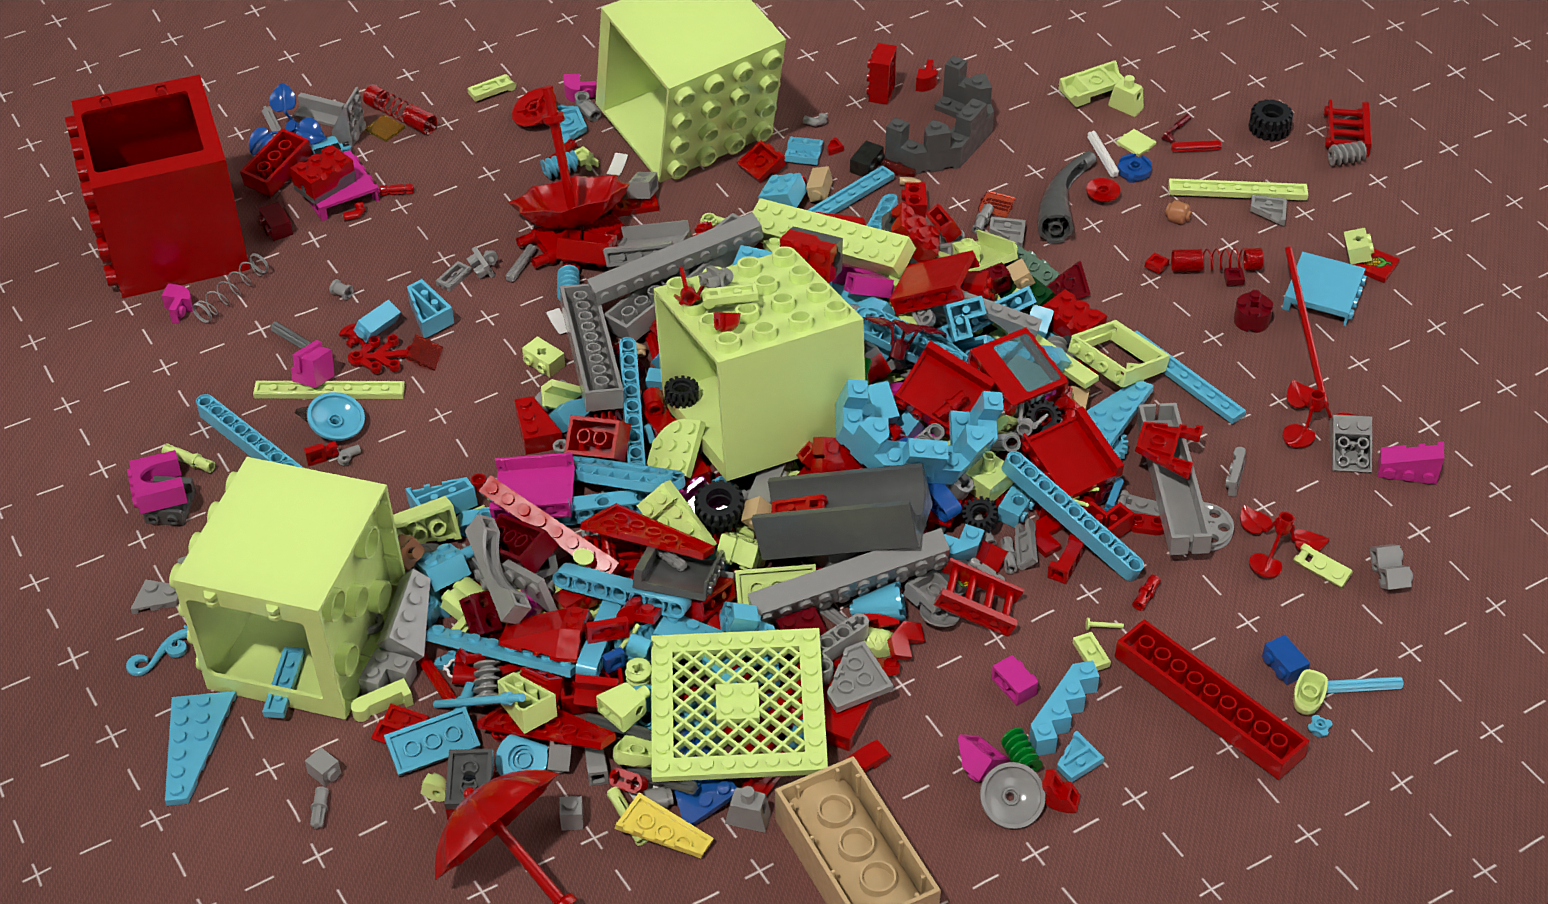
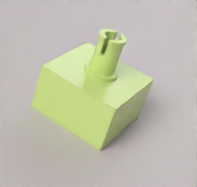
(988, 477)

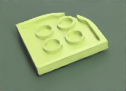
(677, 446)

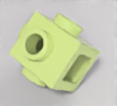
(965, 245)

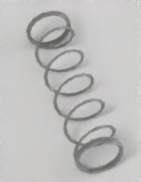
(207, 311)

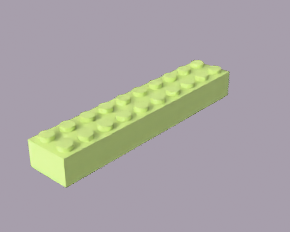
(862, 245)

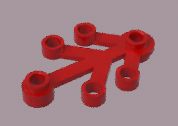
(361, 357)

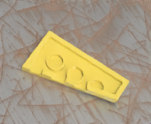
(655, 823)

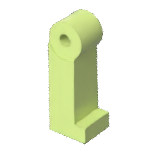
(380, 700)

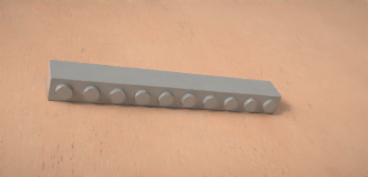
(669, 259)

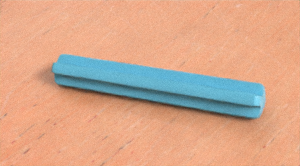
(1366, 684)

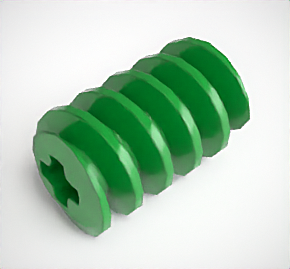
(1019, 749)

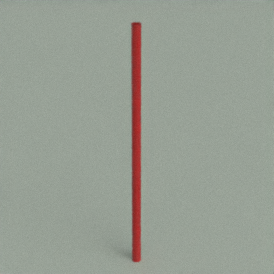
(1305, 320)

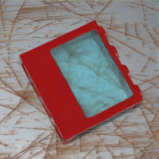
(1019, 368)

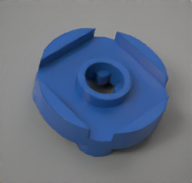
(1134, 167)

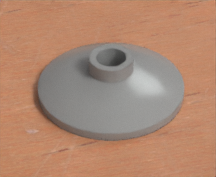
(941, 618)

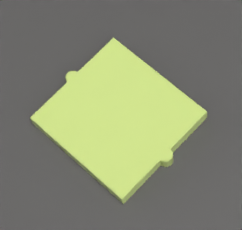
(1136, 142)

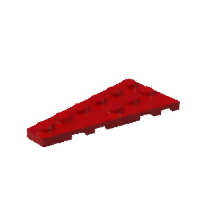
(637, 528)
(562, 729)

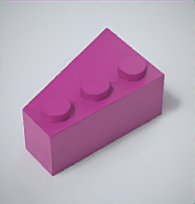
(1412, 463)

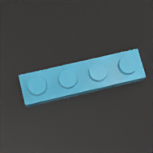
(286, 677)

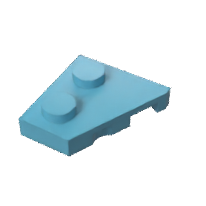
(1078, 758)

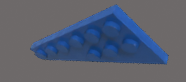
(709, 796)

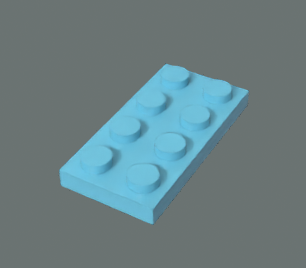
(431, 741)

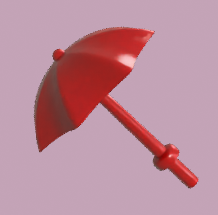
(573, 199)
(487, 814)

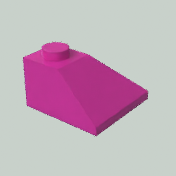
(979, 756)

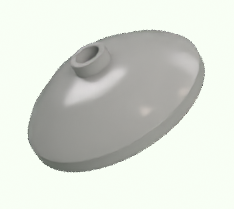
(1026, 792)

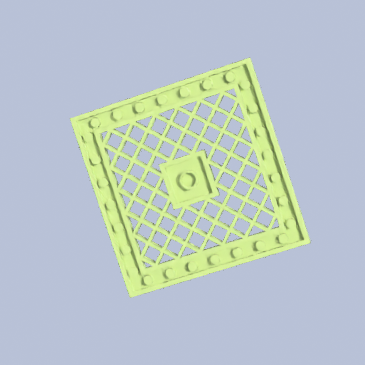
(737, 704)

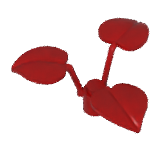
(1299, 397)
(1257, 522)

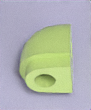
(434, 787)

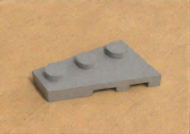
(529, 583)

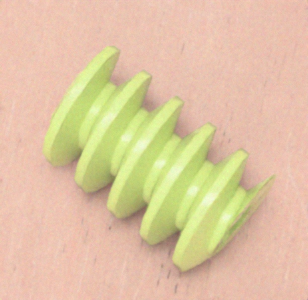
(638, 672)

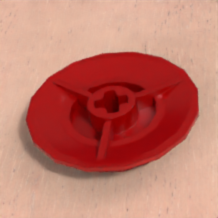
(530, 108)

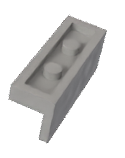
(321, 109)

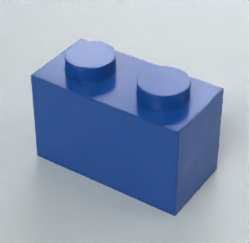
(1285, 659)

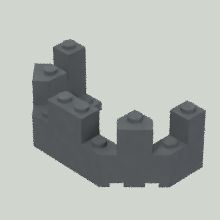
(966, 101)

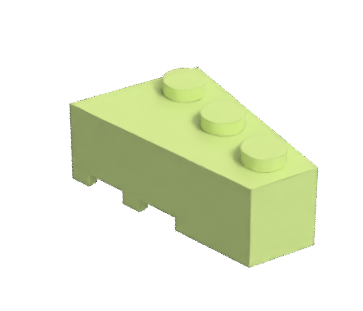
(535, 709)

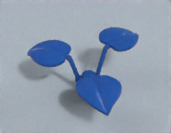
(282, 100)

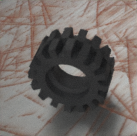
(681, 391)
(1046, 406)
(981, 505)

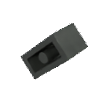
(866, 158)

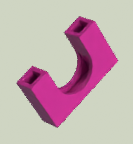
(864, 282)
(158, 495)

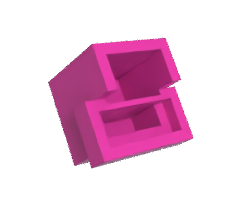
(312, 365)

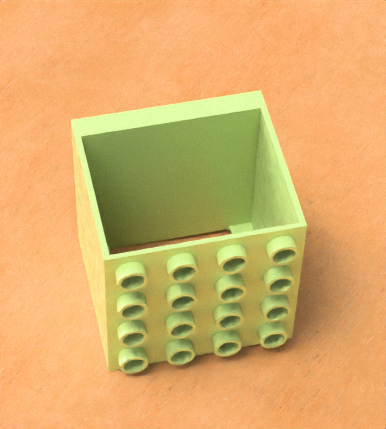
(688, 79)
(773, 375)
(290, 565)

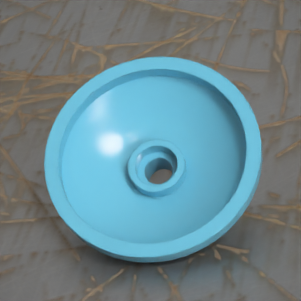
(337, 409)

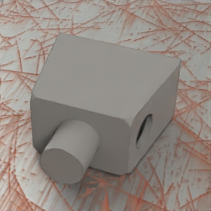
(749, 810)

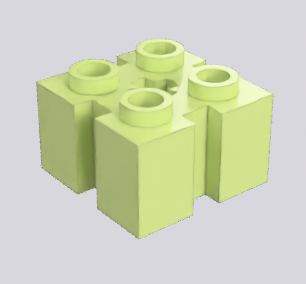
(740, 550)

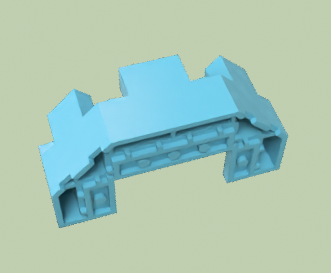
(867, 435)

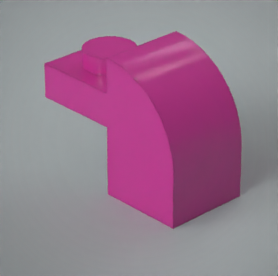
(573, 85)
(177, 301)

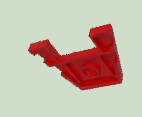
(1159, 443)

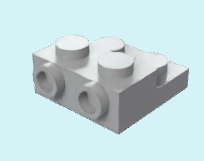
(926, 589)

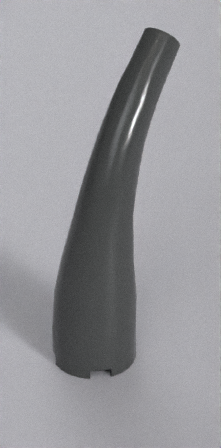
(1054, 212)

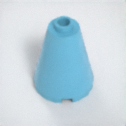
(882, 601)

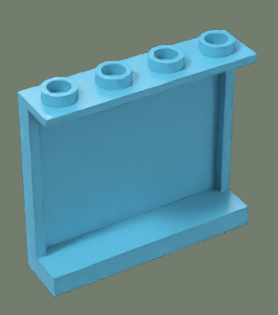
(1327, 285)

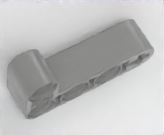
(964, 484)
(838, 638)

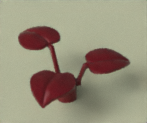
(899, 345)

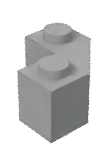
(1388, 563)

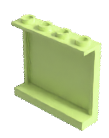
(993, 250)

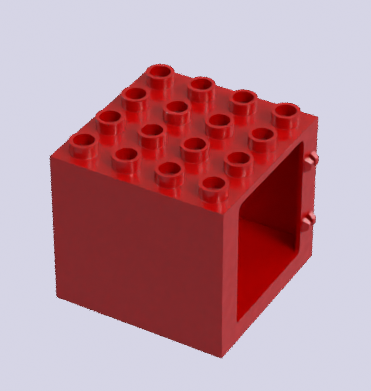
(156, 186)

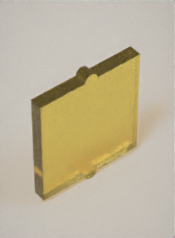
(385, 128)

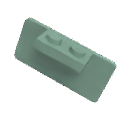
(1038, 268)

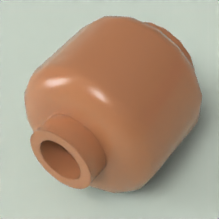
(1178, 212)

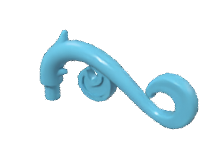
(166, 646)

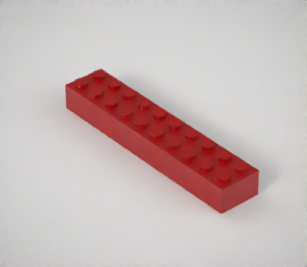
(1212, 699)

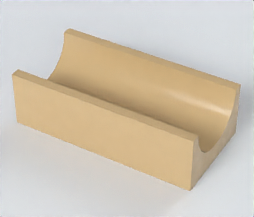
(851, 840)

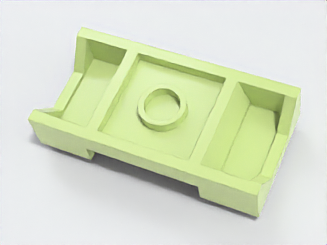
(1090, 82)
(670, 508)

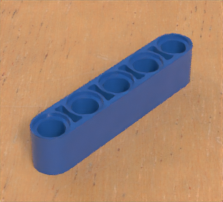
(944, 502)

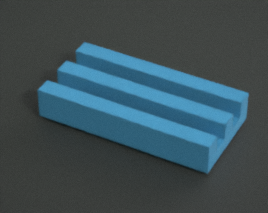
(1114, 494)

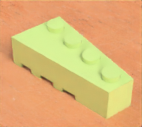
(429, 521)

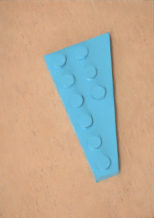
(1118, 410)
(192, 736)

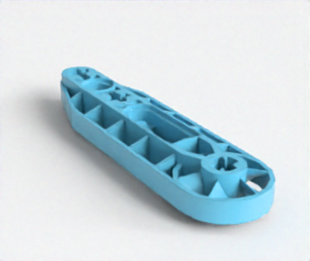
(881, 336)
(625, 474)

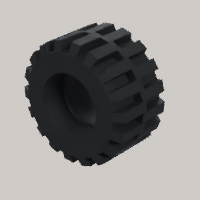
(1270, 120)
(719, 494)

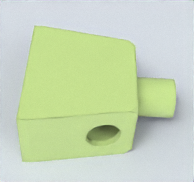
(1127, 96)
(623, 705)

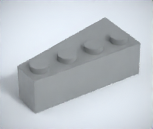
(407, 617)

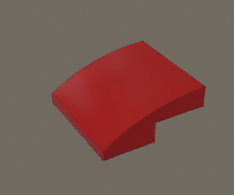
(396, 719)

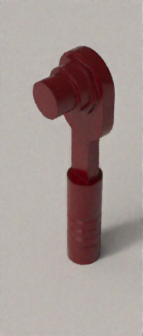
(1168, 136)

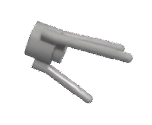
(1025, 424)

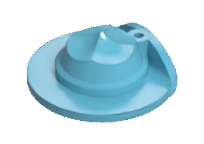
(520, 754)

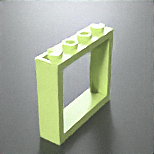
(1154, 358)

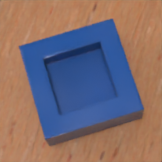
(613, 660)

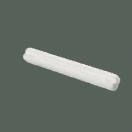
(1103, 154)

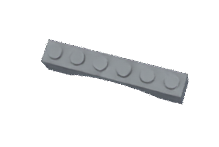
(1007, 318)
(484, 540)

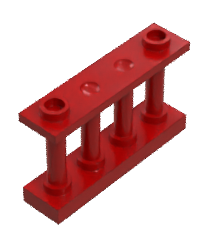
(1363, 125)
(974, 611)

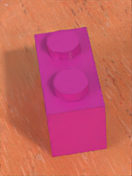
(1014, 680)

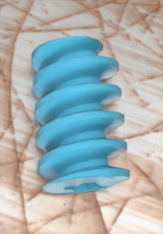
(550, 166)
(567, 276)

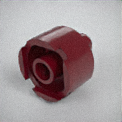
(1253, 311)

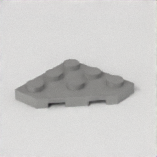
(857, 678)

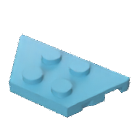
(574, 124)

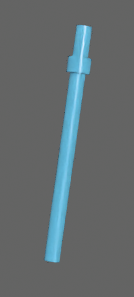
(505, 698)

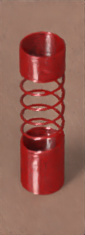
(414, 115)
(1192, 259)

